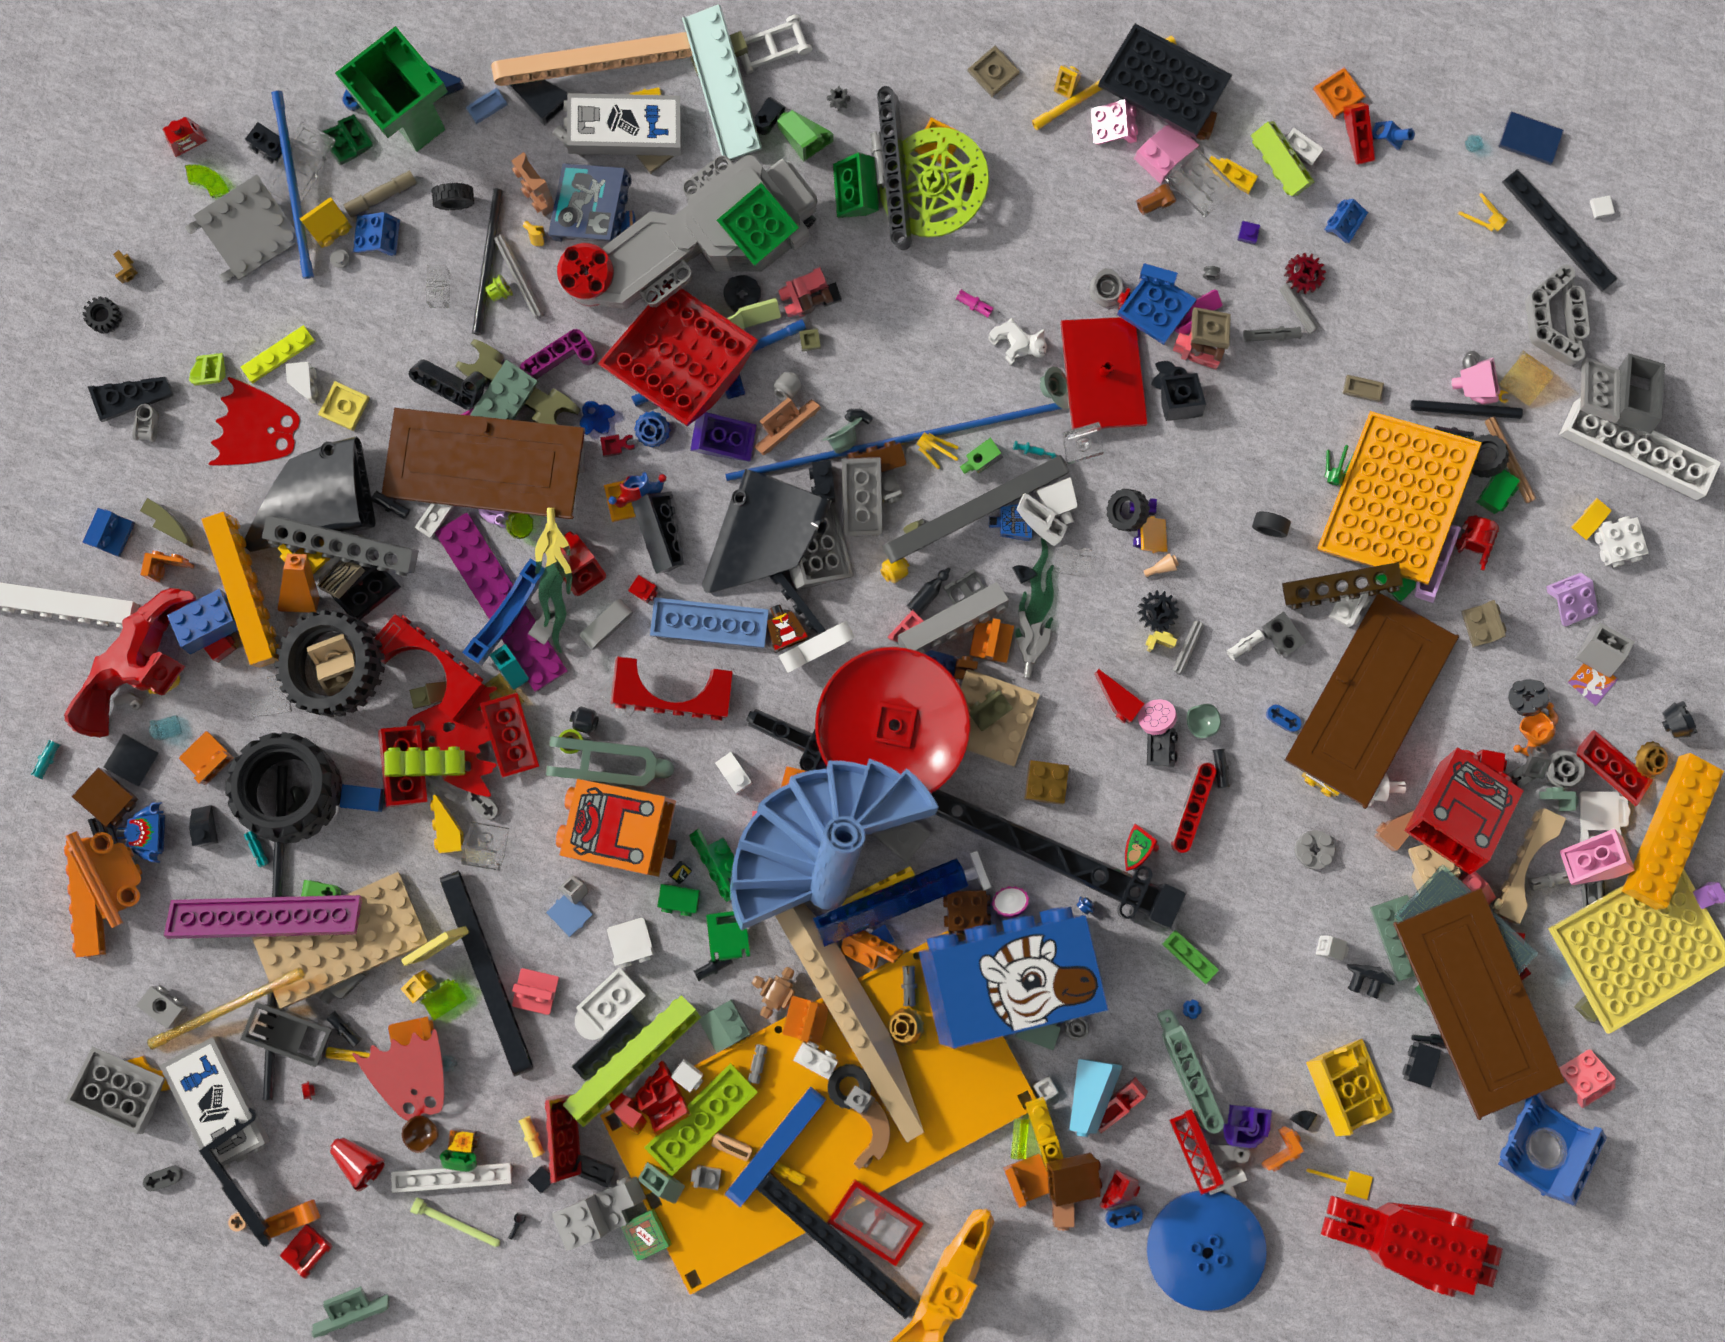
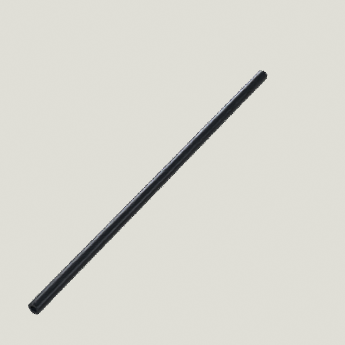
(276, 892)

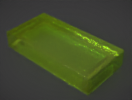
(1019, 1138)

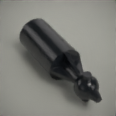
(927, 593)

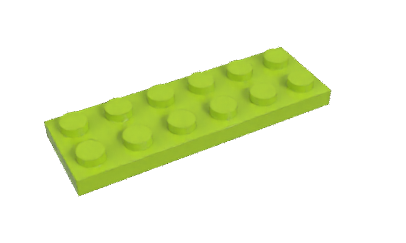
(709, 1113)

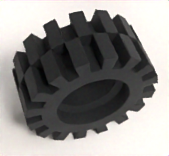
(94, 307)

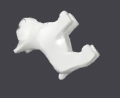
(1019, 342)

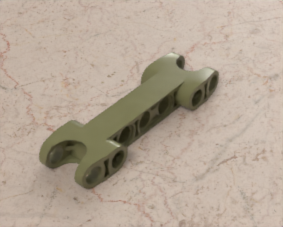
(546, 406)

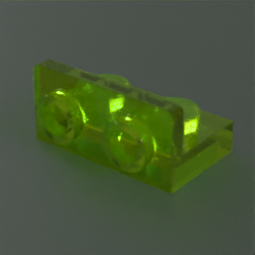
(443, 999)

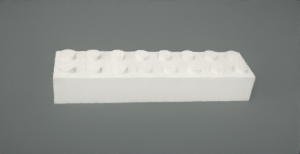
(1643, 452)

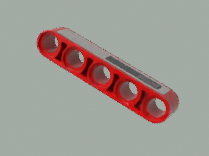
(1200, 801)

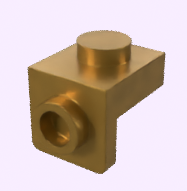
(128, 271)

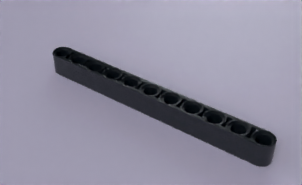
(487, 974)

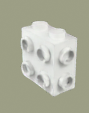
(1621, 541)

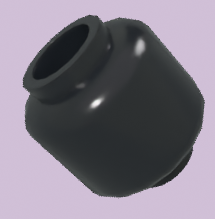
(584, 720)

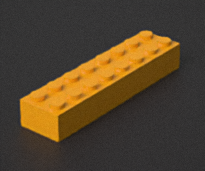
(242, 589)
(1673, 831)

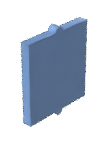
(568, 915)

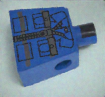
(1011, 524)

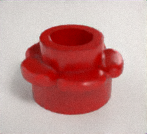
(308, 1090)

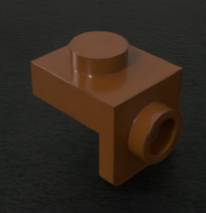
(962, 666)

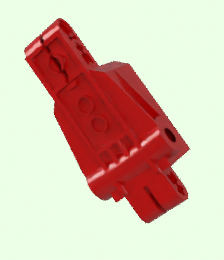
(1418, 1242)

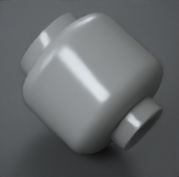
(787, 385)

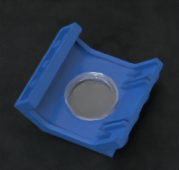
(1551, 1151)

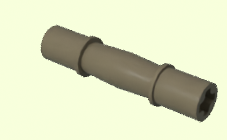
(380, 193)

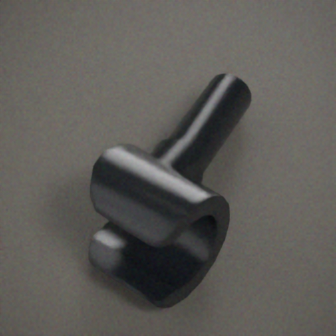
(516, 1225)

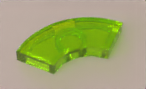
(206, 178)

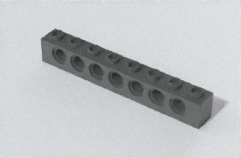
(276, 525)

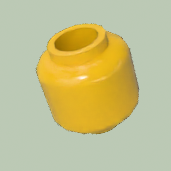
(895, 571)

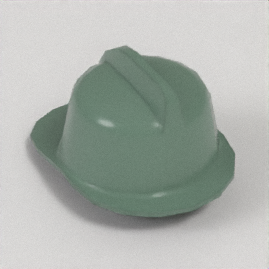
(1054, 386)
(843, 438)

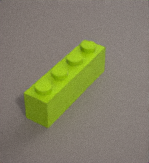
(1282, 159)

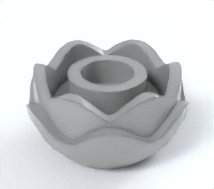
(1078, 1034)

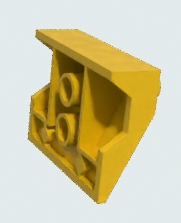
(1349, 1087)

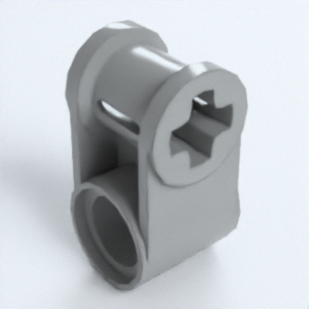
(145, 427)
(540, 632)

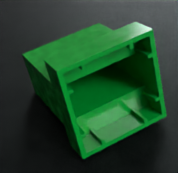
(396, 89)

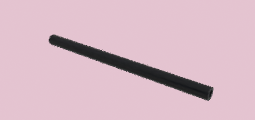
(487, 261)

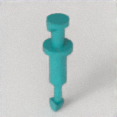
(1032, 449)

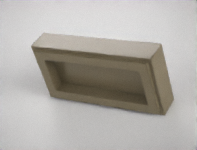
(1363, 388)

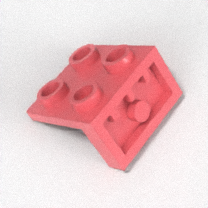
(1588, 1077)

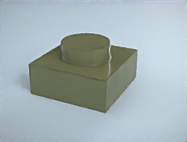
(809, 340)

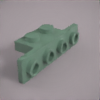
(348, 1309)

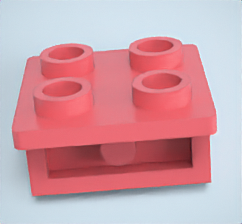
(535, 991)

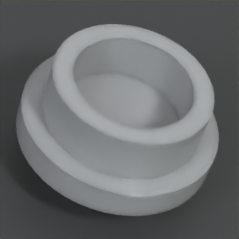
(339, 258)

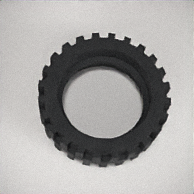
(294, 653)

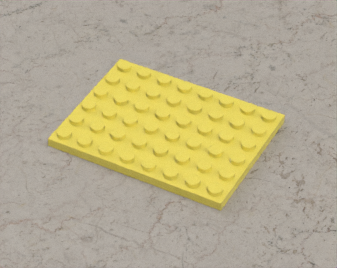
(1638, 955)

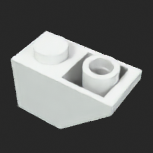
(301, 378)

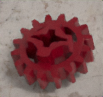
(1305, 271)

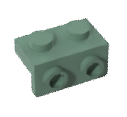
(1567, 799)

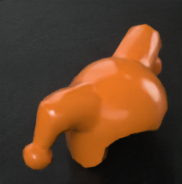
(1538, 729)

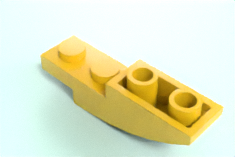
(1044, 1130)

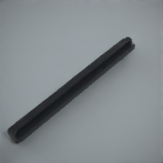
(1466, 409)

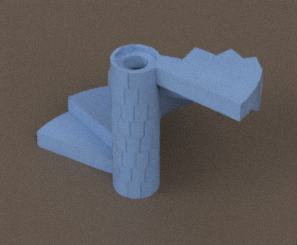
(812, 835)

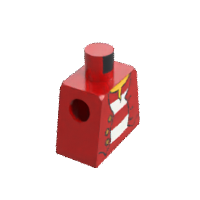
(183, 135)

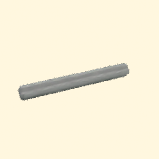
(519, 277)

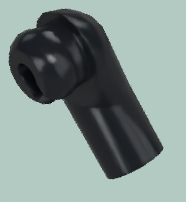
(858, 413)

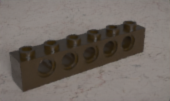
(1391, 571)

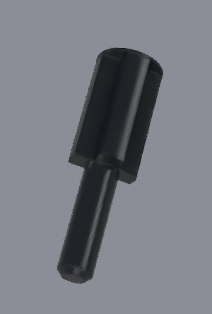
(1434, 1039)

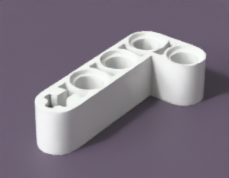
(817, 646)

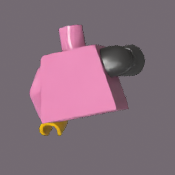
(1479, 380)

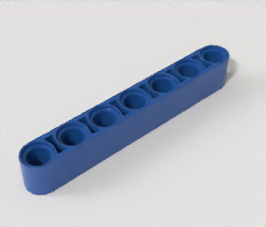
(775, 1146)

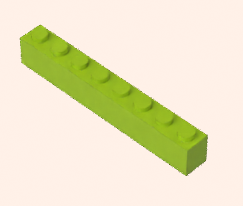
(631, 1061)

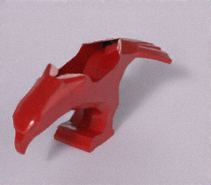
(130, 661)

